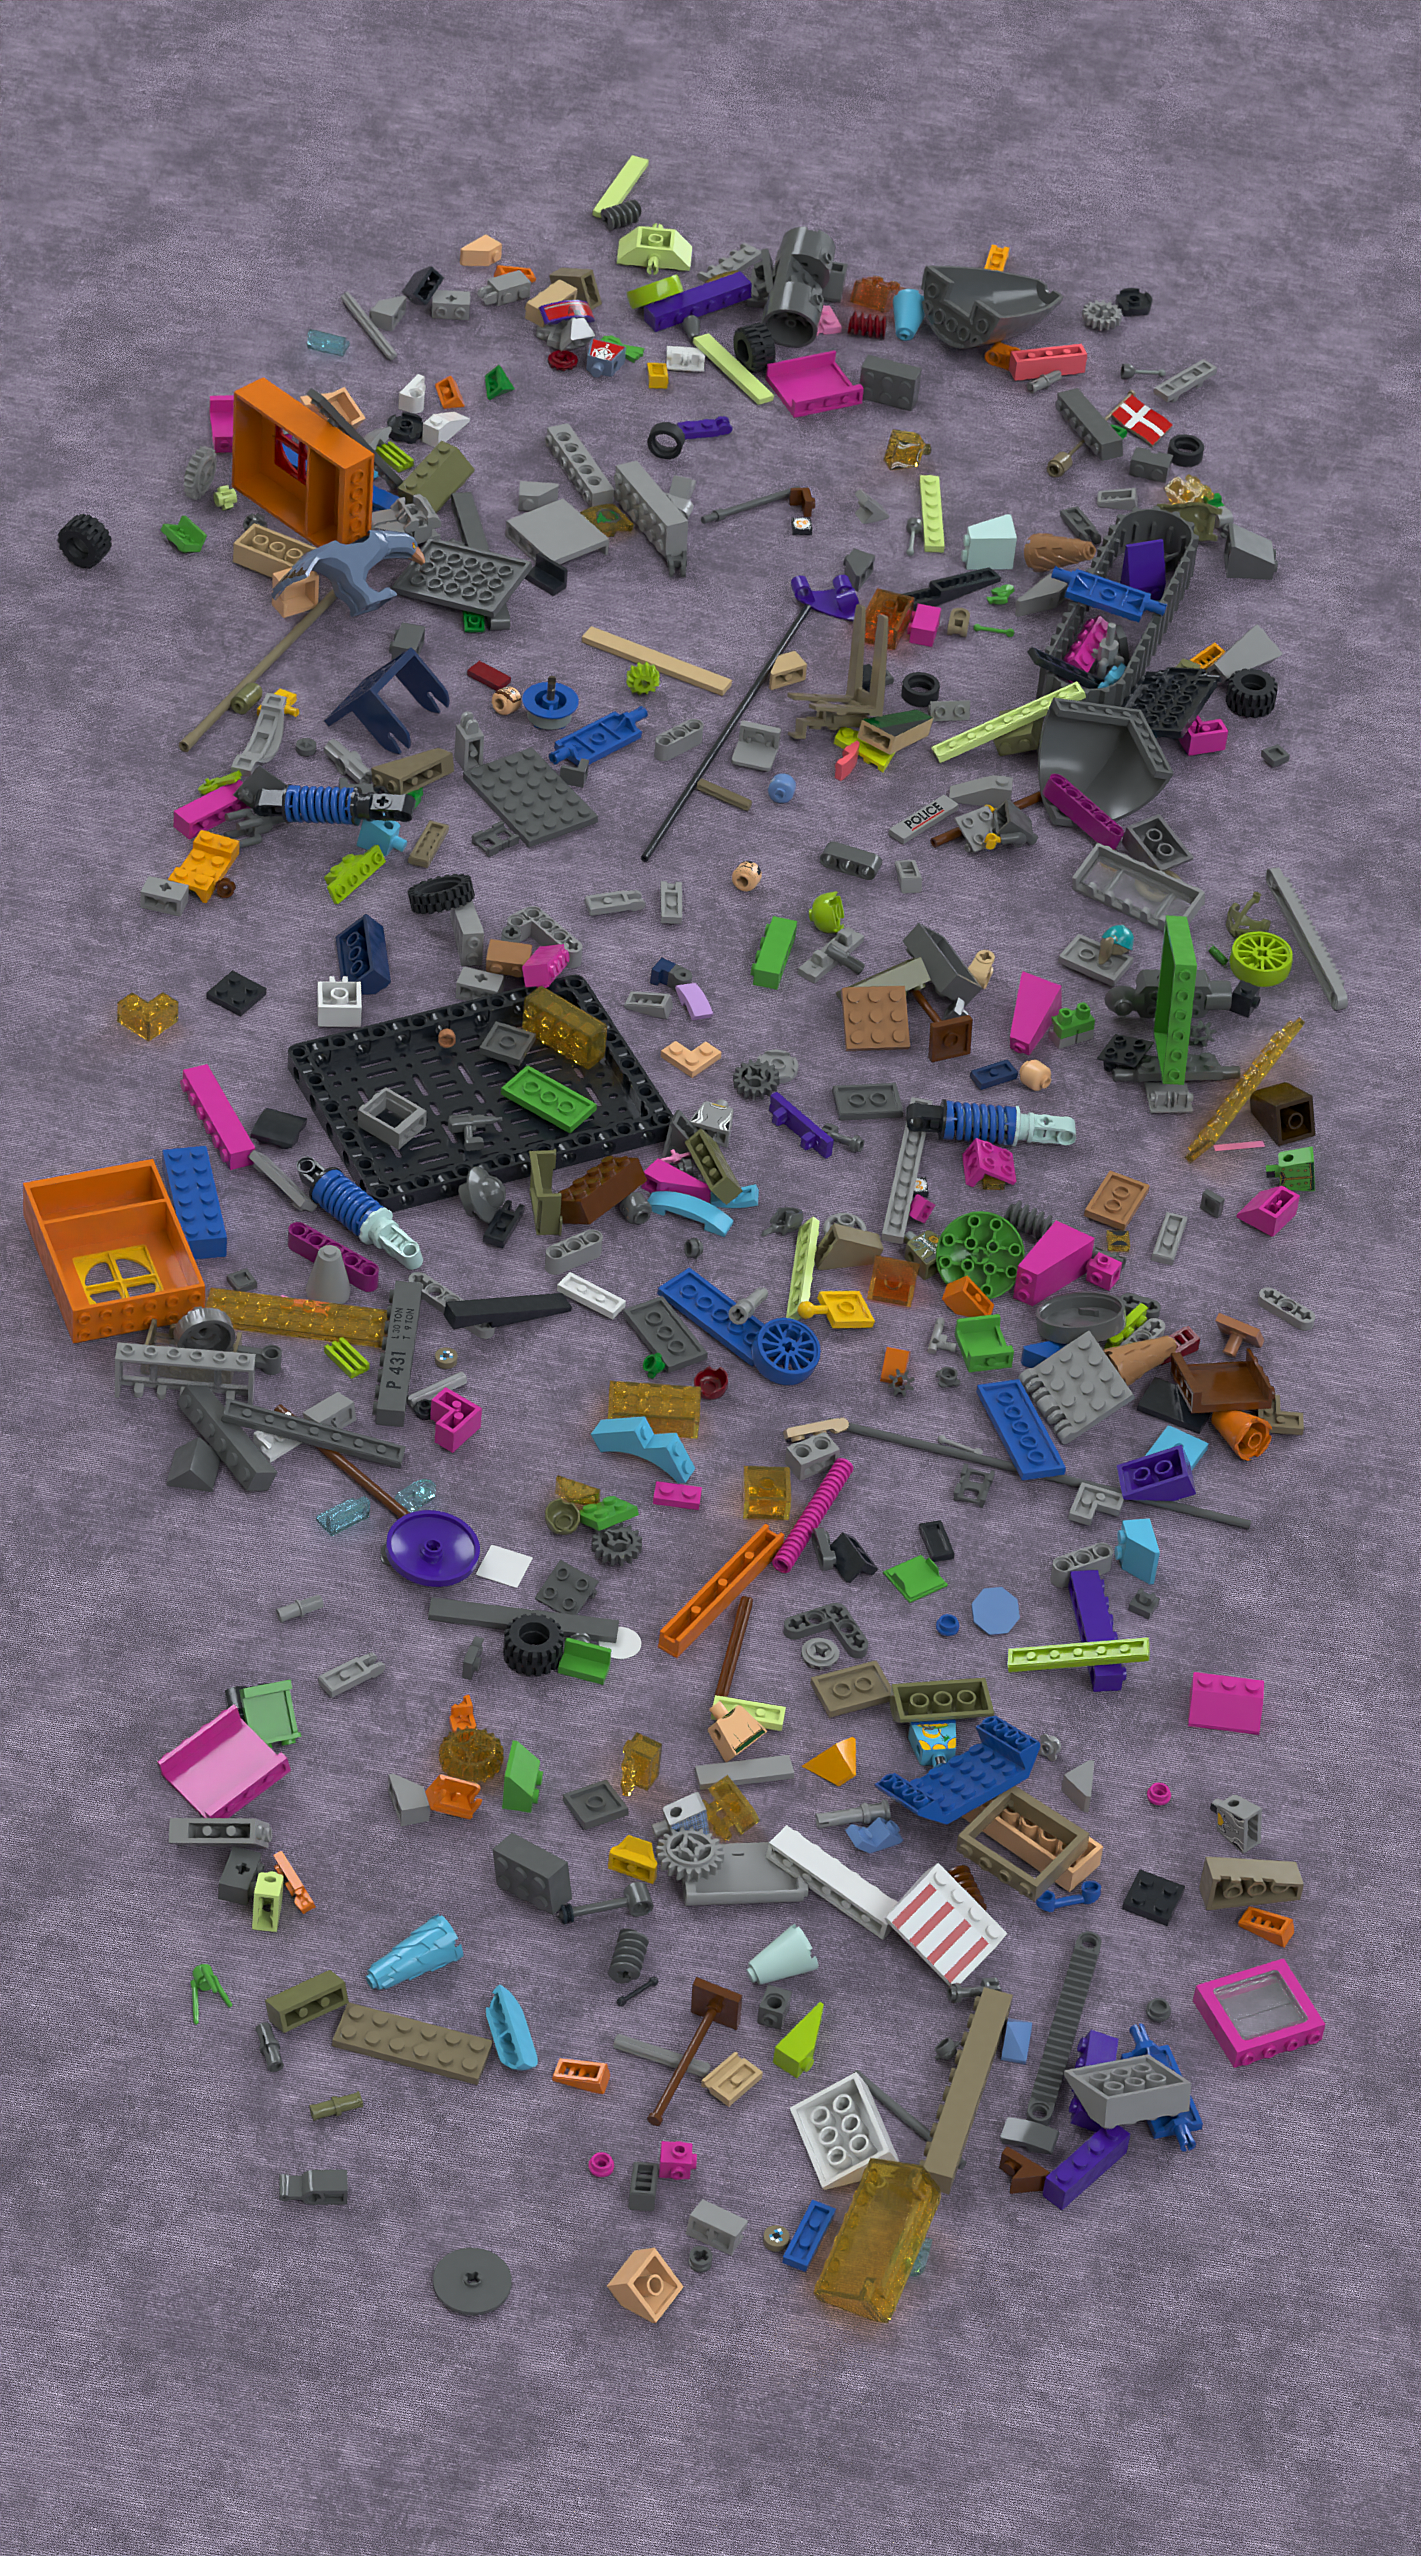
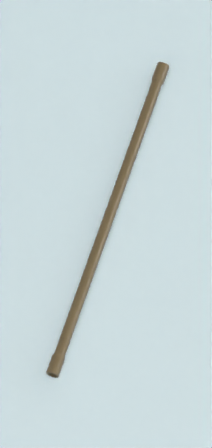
(193, 737)

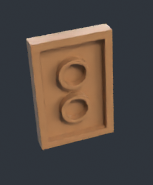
(1116, 1200)

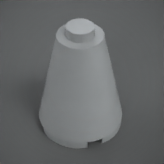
(328, 1277)

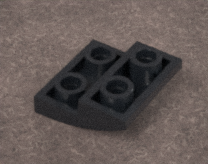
(278, 1128)

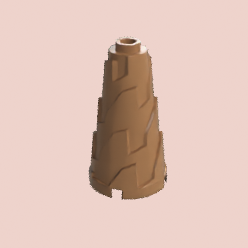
(1048, 551)
(1140, 1357)

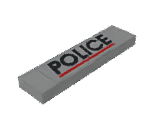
(923, 819)

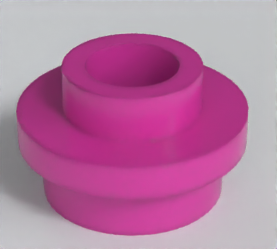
(1159, 1794)
(601, 2159)

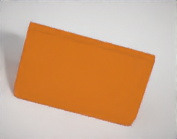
(449, 393)

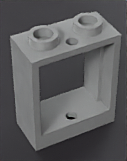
(397, 1137)

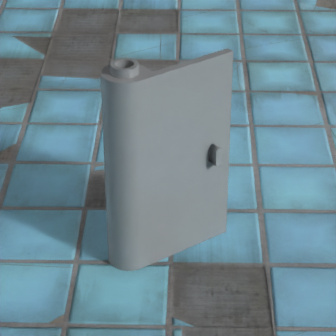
(745, 1879)

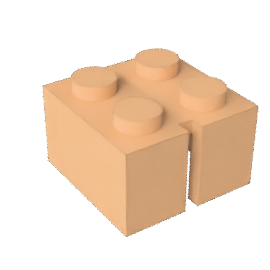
(345, 406)
(296, 596)

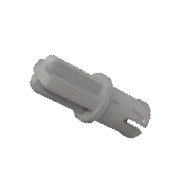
(1044, 381)
(299, 1608)

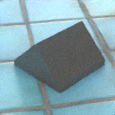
(194, 1466)

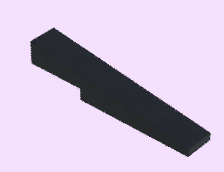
(953, 587)
(504, 1310)

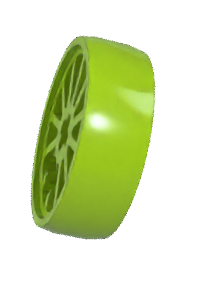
(654, 291)
(1261, 959)

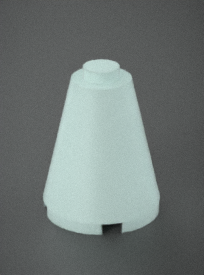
(783, 1958)

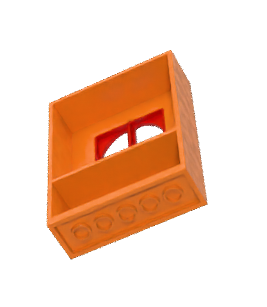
(338, 488)

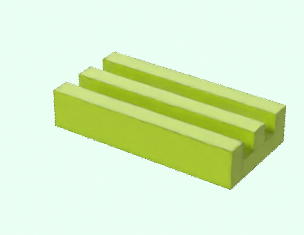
(397, 454)
(350, 1355)

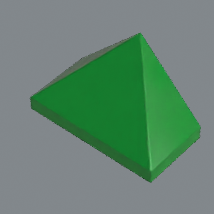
(497, 383)

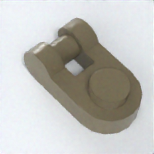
(958, 622)

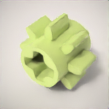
(225, 497)

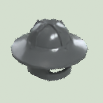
(482, 1194)

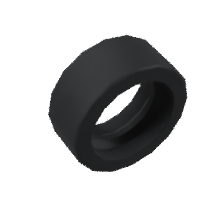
(668, 429)
(1188, 442)
(924, 680)

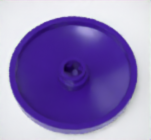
(432, 1548)

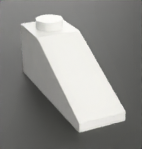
(442, 427)

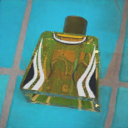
(905, 450)

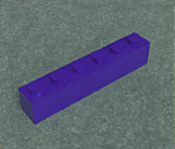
(698, 301)
(1095, 1625)

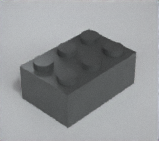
(890, 382)
(532, 1873)

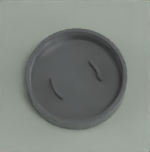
(1075, 1313)

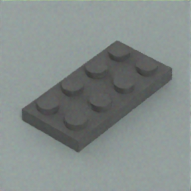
(665, 1333)

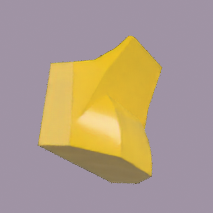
(634, 1858)

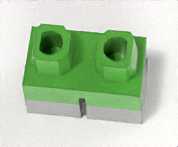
(1072, 1026)

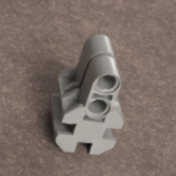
(414, 519)

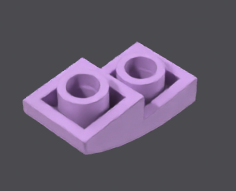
(695, 1001)

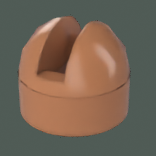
(446, 1038)

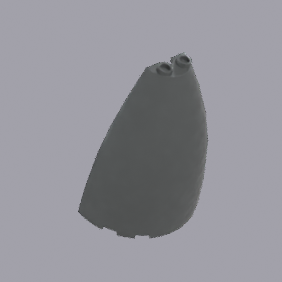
(983, 305)

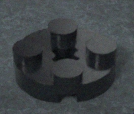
(1133, 302)
(406, 427)

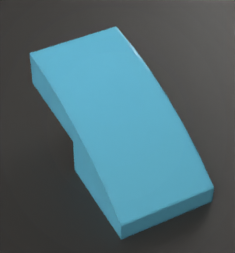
(747, 1198)

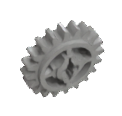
(200, 472)
(690, 1854)

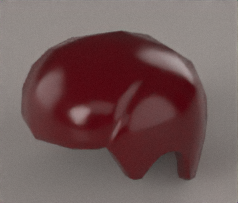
(712, 1382)

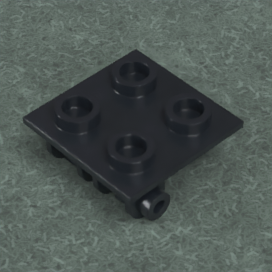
(1123, 1051)

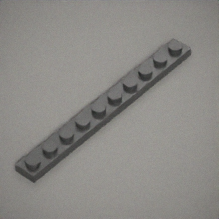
(341, 423)

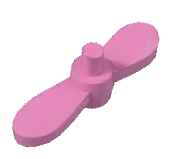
(675, 1157)

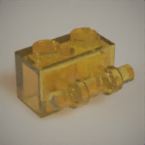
(1184, 492)
(640, 1763)
(733, 1805)

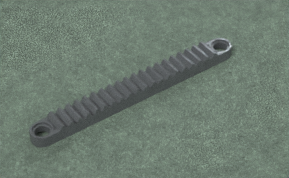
(1064, 2028)

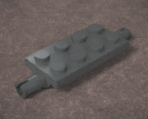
(1197, 1068)

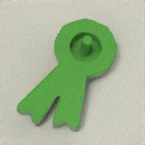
(632, 352)

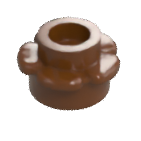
(221, 891)

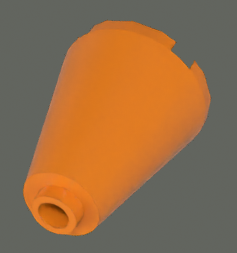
(1243, 1432)

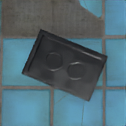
(1167, 1403)

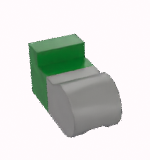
(1226, 516)

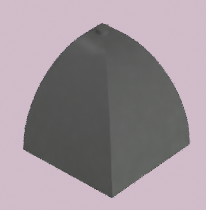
(1103, 754)

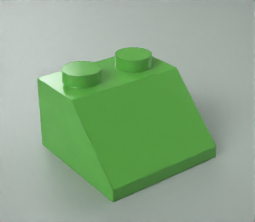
(521, 1779)

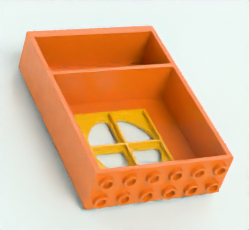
(108, 1218)

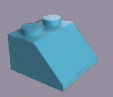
(1138, 1549)

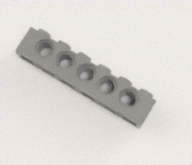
(579, 465)

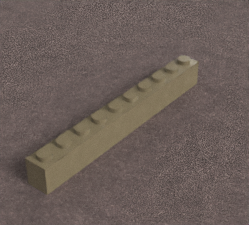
(966, 2087)

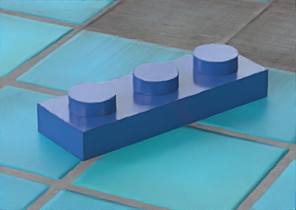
(809, 2235)

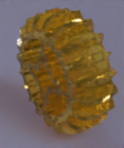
(457, 1759)

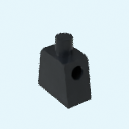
(420, 289)

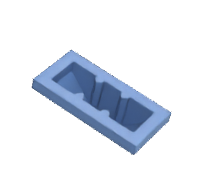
(1016, 2041)

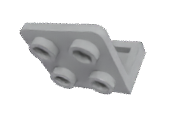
(756, 746)

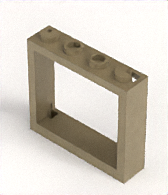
(1040, 1815)

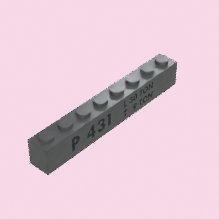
(398, 1354)

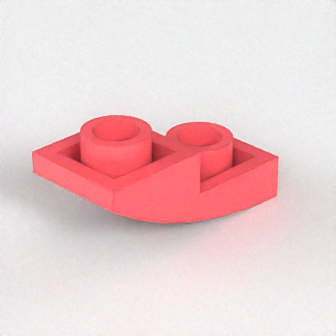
(846, 764)

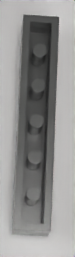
(1089, 424)
(226, 1438)

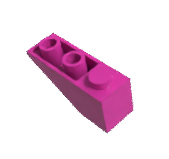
(665, 1177)

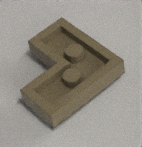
(1282, 1421)

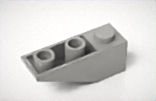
(1043, 596)

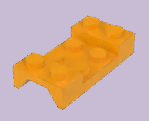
(206, 863)

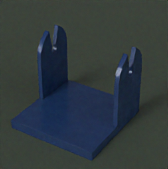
(373, 710)

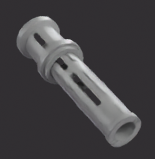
(746, 1307)
(864, 1813)

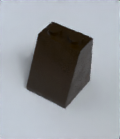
(1284, 1112)

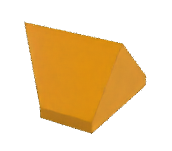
(836, 1763)

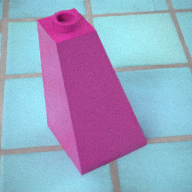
(1035, 1006)

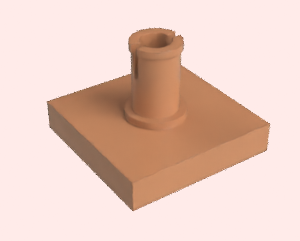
(1238, 1332)

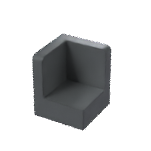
(575, 776)

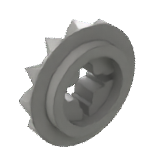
(821, 1646)

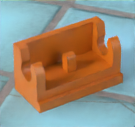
(453, 1796)

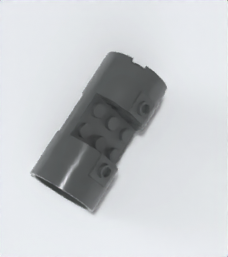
(799, 274)

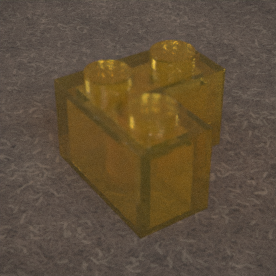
(145, 1017)

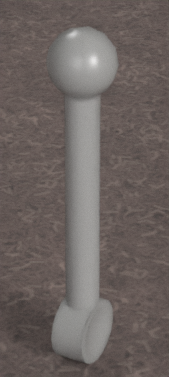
(942, 1439)

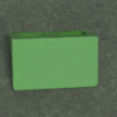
(585, 1661)

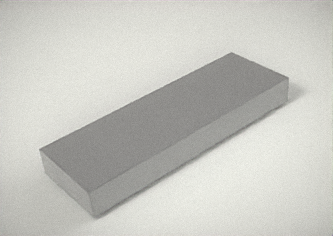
(1169, 1238)

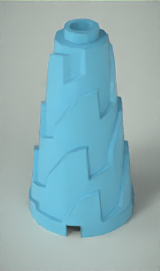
(425, 1950)

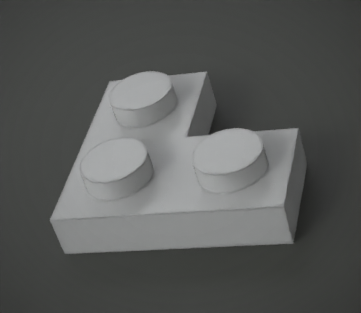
(1094, 1498)

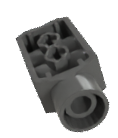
(1207, 995)

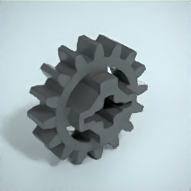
(756, 1079)
(617, 1544)

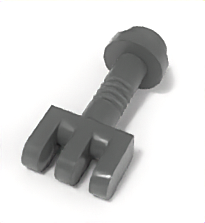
(855, 1143)
(956, 1993)

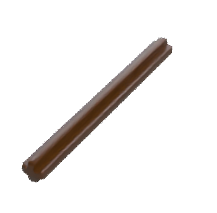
(734, 1646)

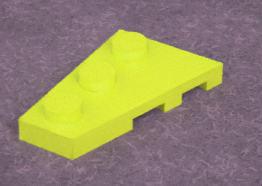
(847, 736)

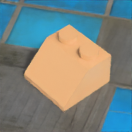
(645, 2284)

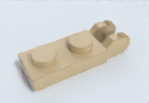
(798, 1433)

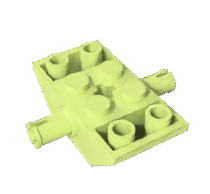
(655, 249)

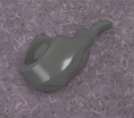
(785, 1221)

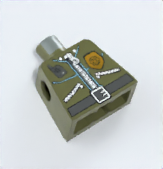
(922, 1250)

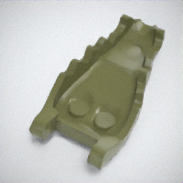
(1199, 513)

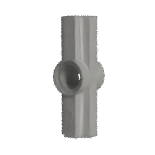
(348, 762)

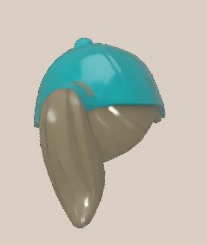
(1115, 941)

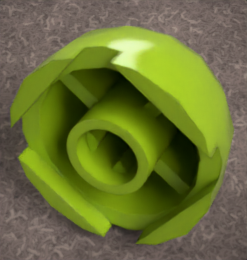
(827, 912)

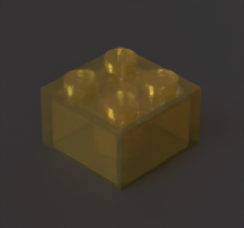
(766, 1492)

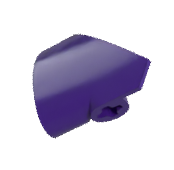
(835, 602)

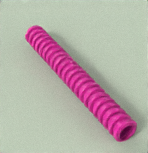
(812, 1515)

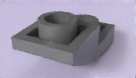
(1033, 2135)

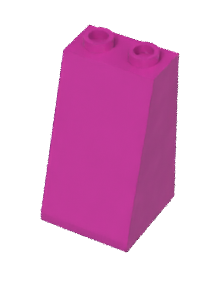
(1052, 1263)

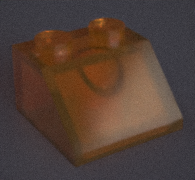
(893, 1281)

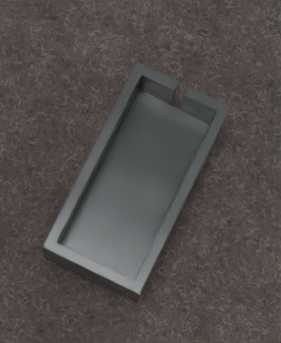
(942, 964)

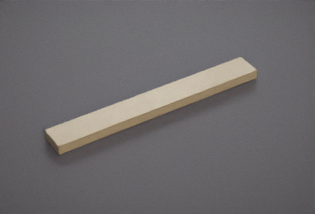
(663, 663)

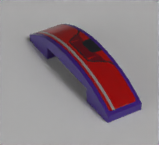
(565, 310)

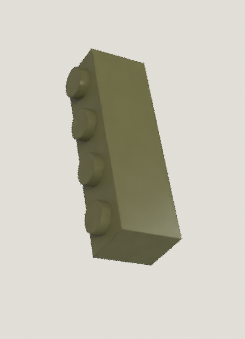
(713, 1166)

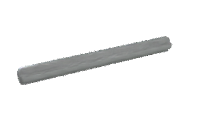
(368, 325)

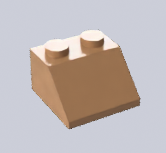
(507, 957)

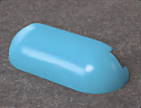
(510, 2031)

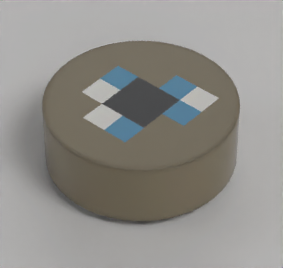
(446, 1358)
(776, 2238)

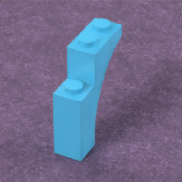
(636, 1437)

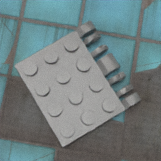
(1077, 1386)

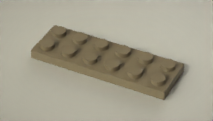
(412, 2043)

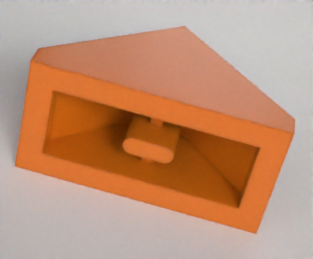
(894, 1359)

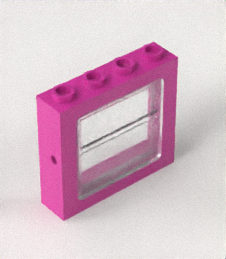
(1258, 2013)

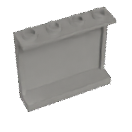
(555, 532)

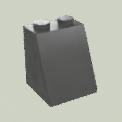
(1248, 555)

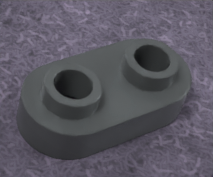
(821, 1542)

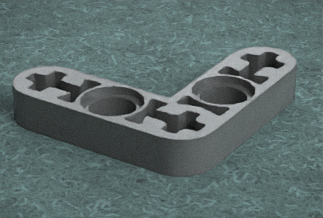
(800, 1627)

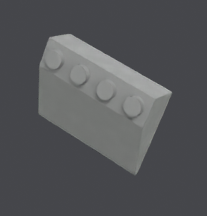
(1129, 2090)

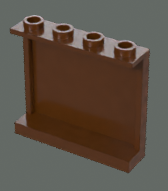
(1222, 1384)

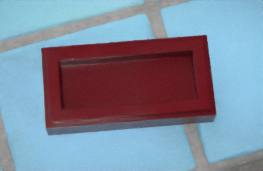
(488, 676)

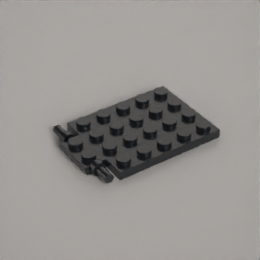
(1172, 698)

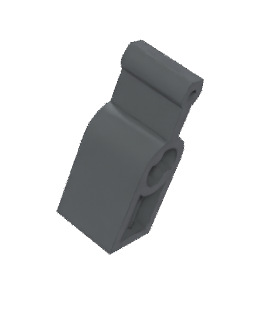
(315, 2187)

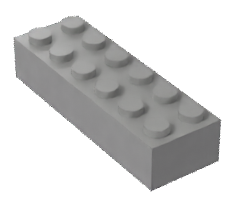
(650, 509)

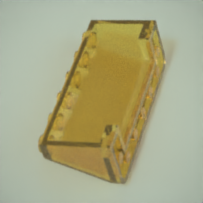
(879, 2239)

